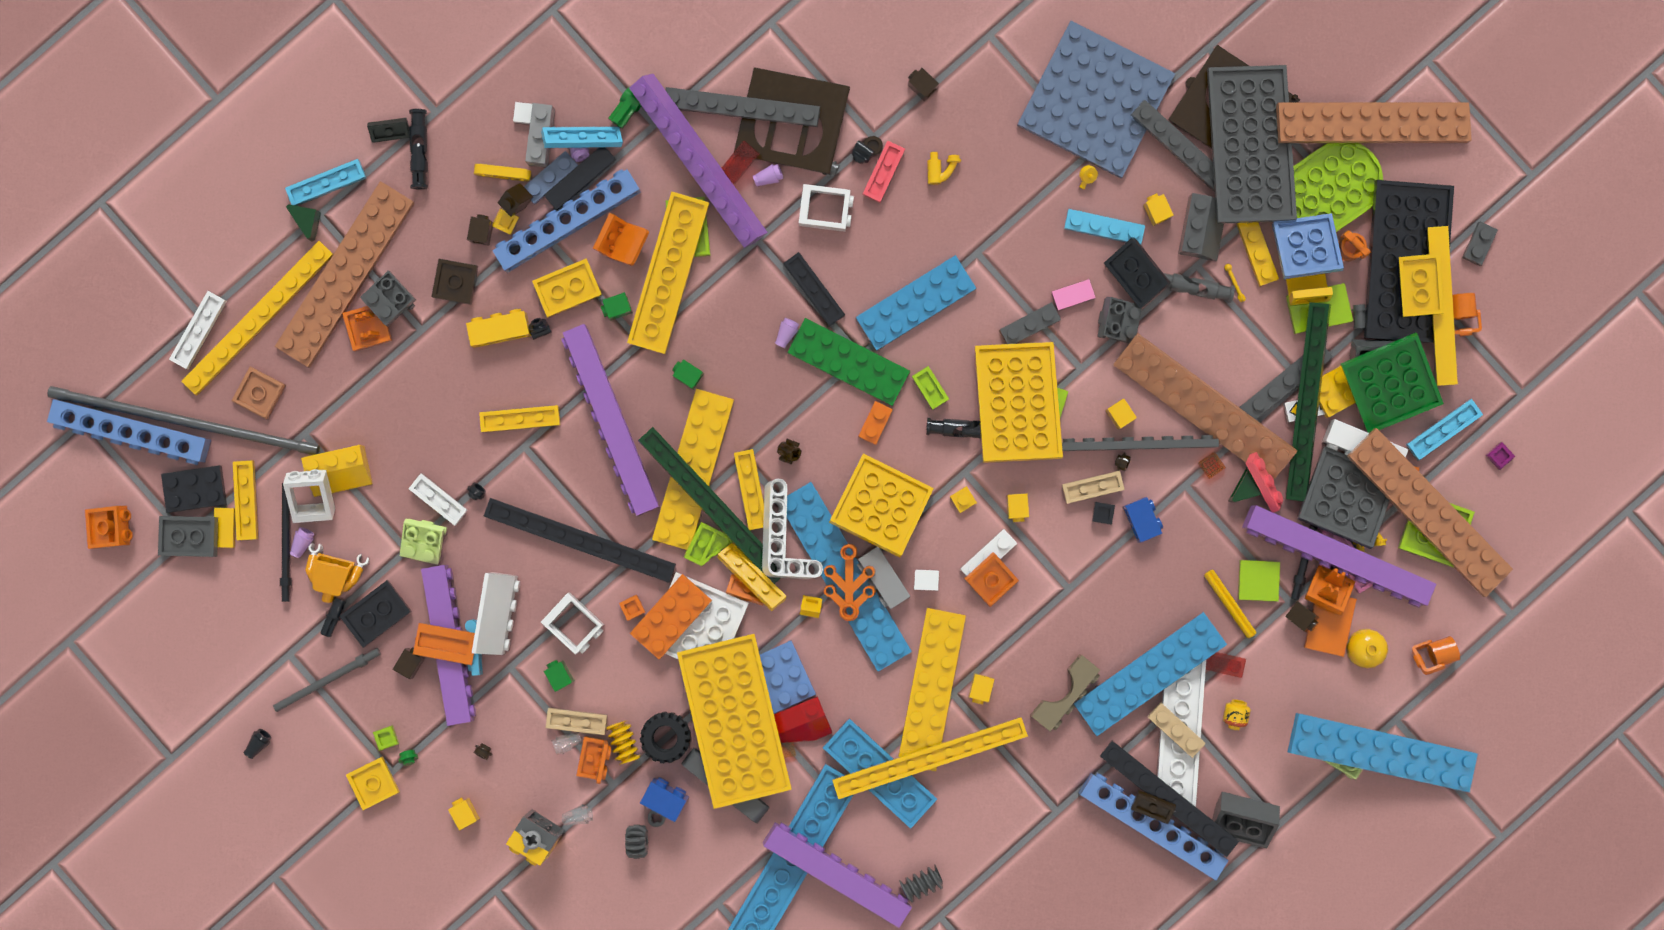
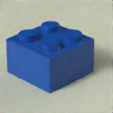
(664, 798)

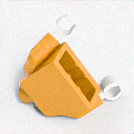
(332, 574)

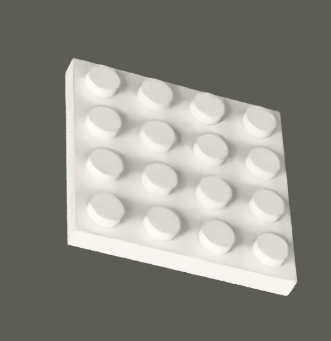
(715, 623)

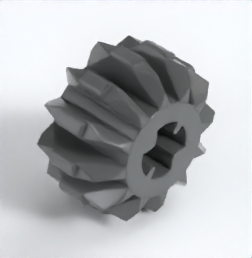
(636, 841)

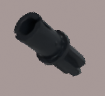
(332, 617)

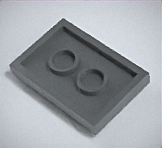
(187, 536)

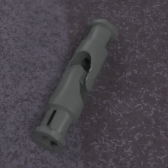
(1213, 290)

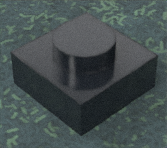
(1103, 513)

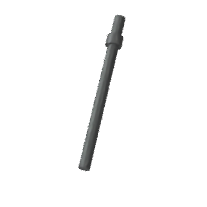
(360, 661)

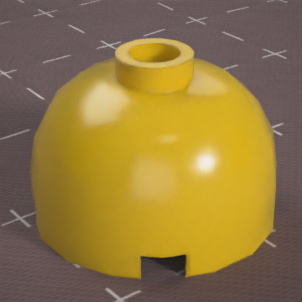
(1367, 648)

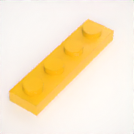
(1258, 253)
(519, 418)
(750, 488)
(245, 500)
(751, 577)

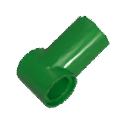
(625, 109)

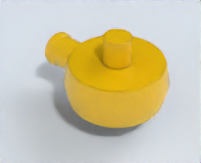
(1088, 175)

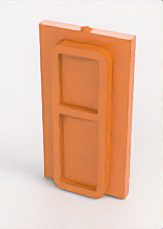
(444, 643)

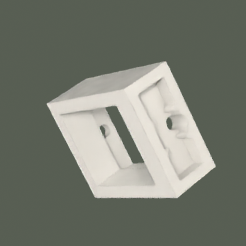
(805, 202)
(309, 512)
(555, 613)

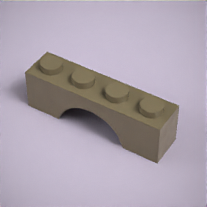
(1082, 674)

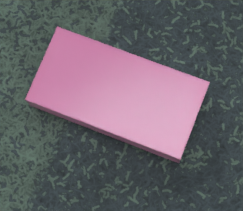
(1073, 295)

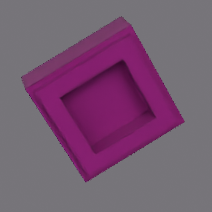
(1500, 455)

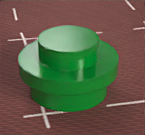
(408, 757)

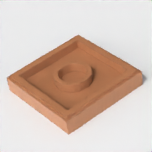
(258, 393)

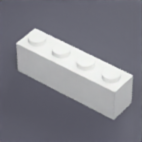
(1346, 437)

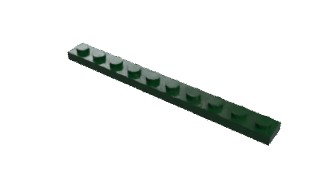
(1308, 400)
(705, 498)

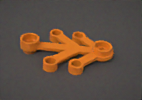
(848, 585)

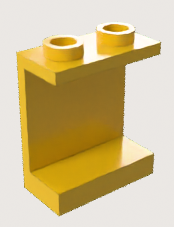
(1308, 289)

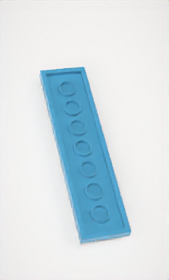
(1150, 674)

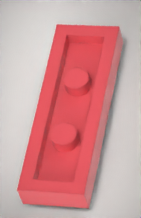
(883, 171)
(1264, 482)

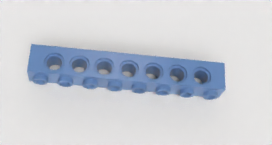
(562, 231)
(61, 411)
(1211, 867)

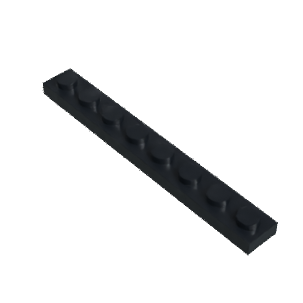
(1184, 811)

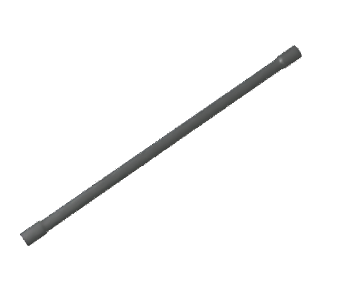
(66, 395)

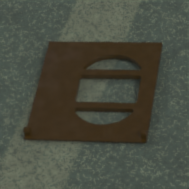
(799, 90)
(1192, 111)

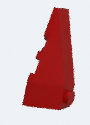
(802, 722)

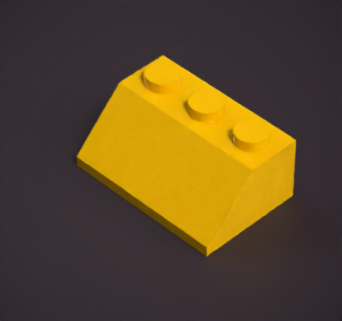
(345, 468)

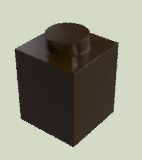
(922, 83)
(515, 199)
(480, 230)
(1302, 617)
(408, 663)

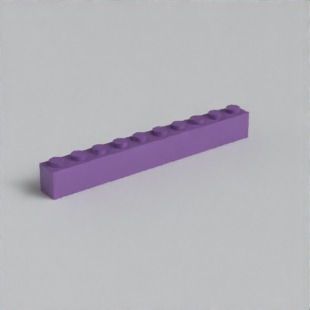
(698, 160)
(611, 420)
(1338, 555)

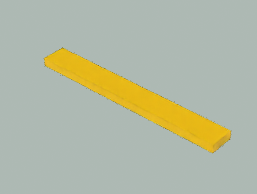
(1443, 323)

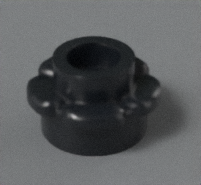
(476, 491)

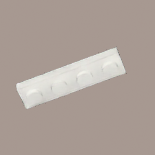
(198, 330)

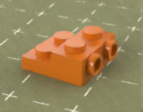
(108, 527)

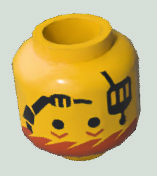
(1236, 714)

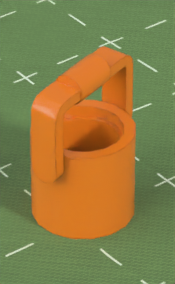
(1353, 246)
(1464, 308)
(1440, 652)

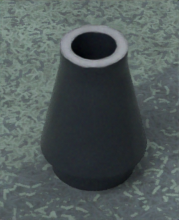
(257, 743)

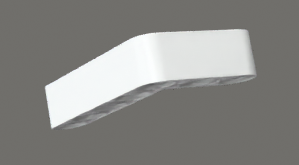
(779, 538)

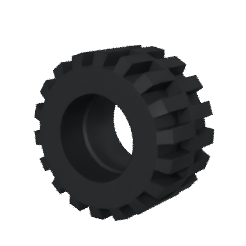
(653, 750)

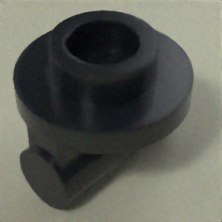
(862, 153)
(539, 328)

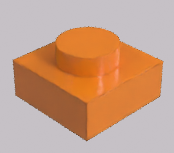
(632, 607)

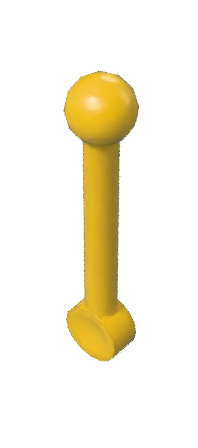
(1241, 297)

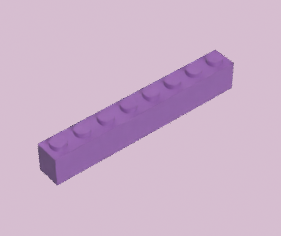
(452, 675)
(836, 874)

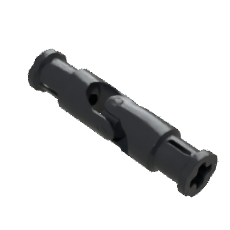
(418, 161)
(948, 427)

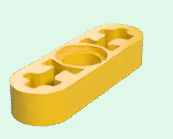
(502, 172)

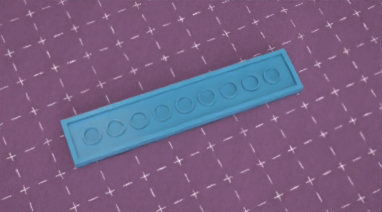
(823, 543)
(1382, 752)
(781, 878)

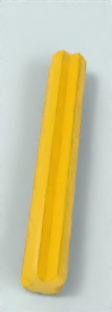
(1230, 603)

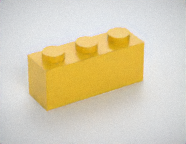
(498, 328)

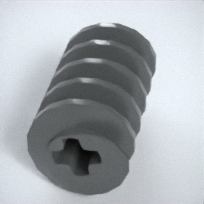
(922, 884)

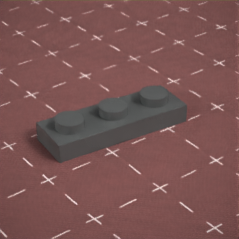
(1030, 324)

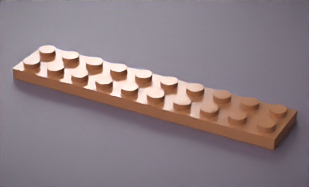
(1374, 122)
(344, 274)
(1203, 405)
(1429, 512)

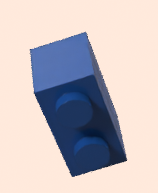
(1143, 519)

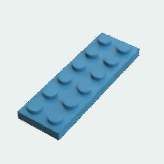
(916, 303)
(858, 751)

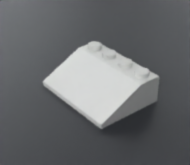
(495, 614)

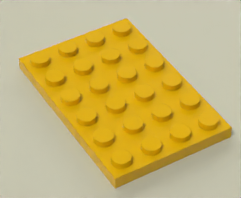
(1018, 402)

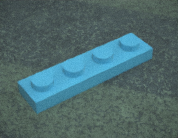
(581, 137)
(325, 182)
(1103, 226)
(1444, 429)

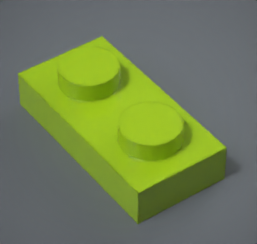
(930, 387)

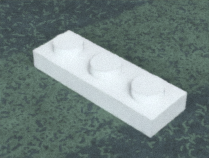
(438, 499)
(1000, 545)

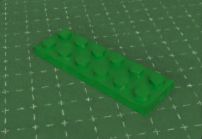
(848, 361)

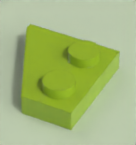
(706, 544)

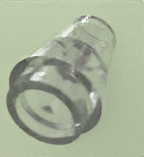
(566, 742)
(578, 815)

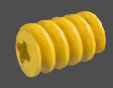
(623, 743)

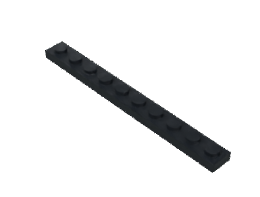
(579, 540)

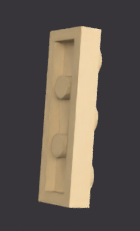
(1093, 487)
(576, 721)
(1176, 730)

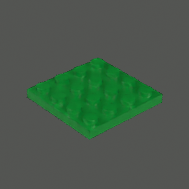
(1392, 383)

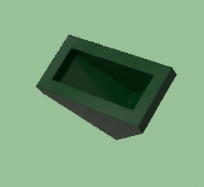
(306, 219)
(1245, 488)

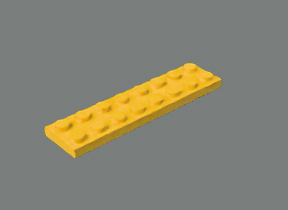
(668, 272)
(700, 450)
(932, 681)

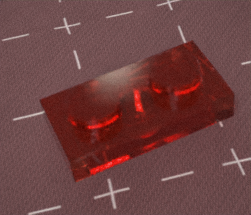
(740, 161)
(1226, 664)

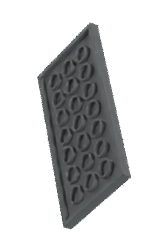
(1248, 163)

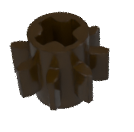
(789, 451)

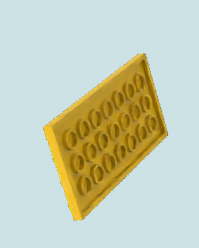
(734, 721)

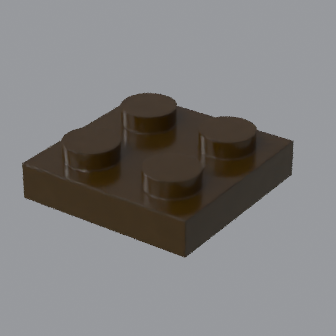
(454, 281)

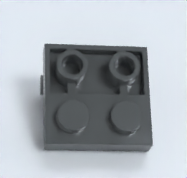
(388, 298)
(1118, 320)

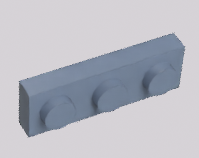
(550, 176)

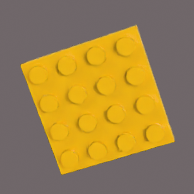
(881, 505)

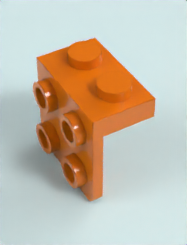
(620, 240)
(593, 758)

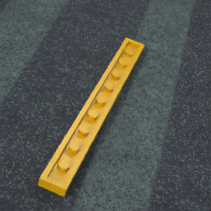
(257, 318)
(929, 758)

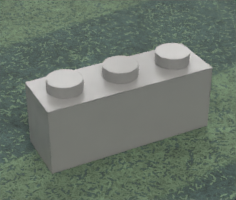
(541, 116)
(885, 578)

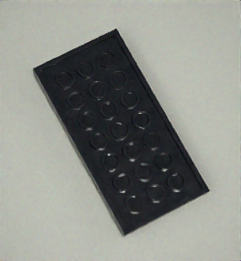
(1400, 230)

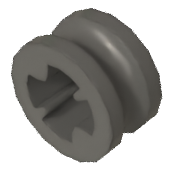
(657, 823)

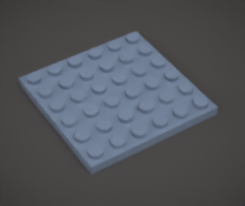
(1089, 99)

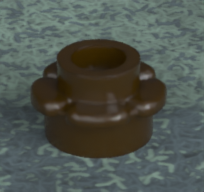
(1122, 462)
(483, 751)

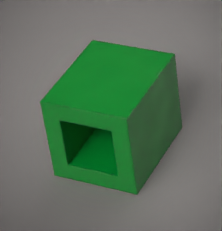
(616, 306)
(687, 373)
(558, 675)

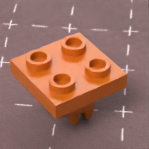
(365, 328)
(1330, 589)

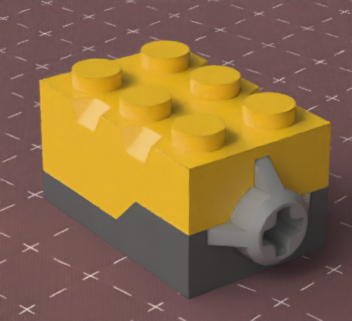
(535, 837)

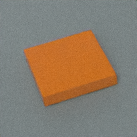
(991, 579)

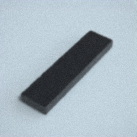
(580, 177)
(814, 289)

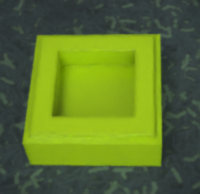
(385, 738)

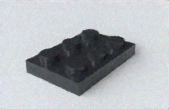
(1137, 272)
(193, 489)
(375, 613)

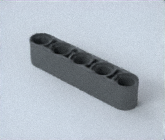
(753, 809)

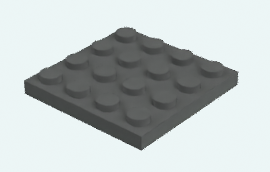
(1343, 500)

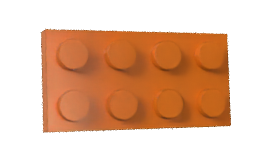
(671, 616)

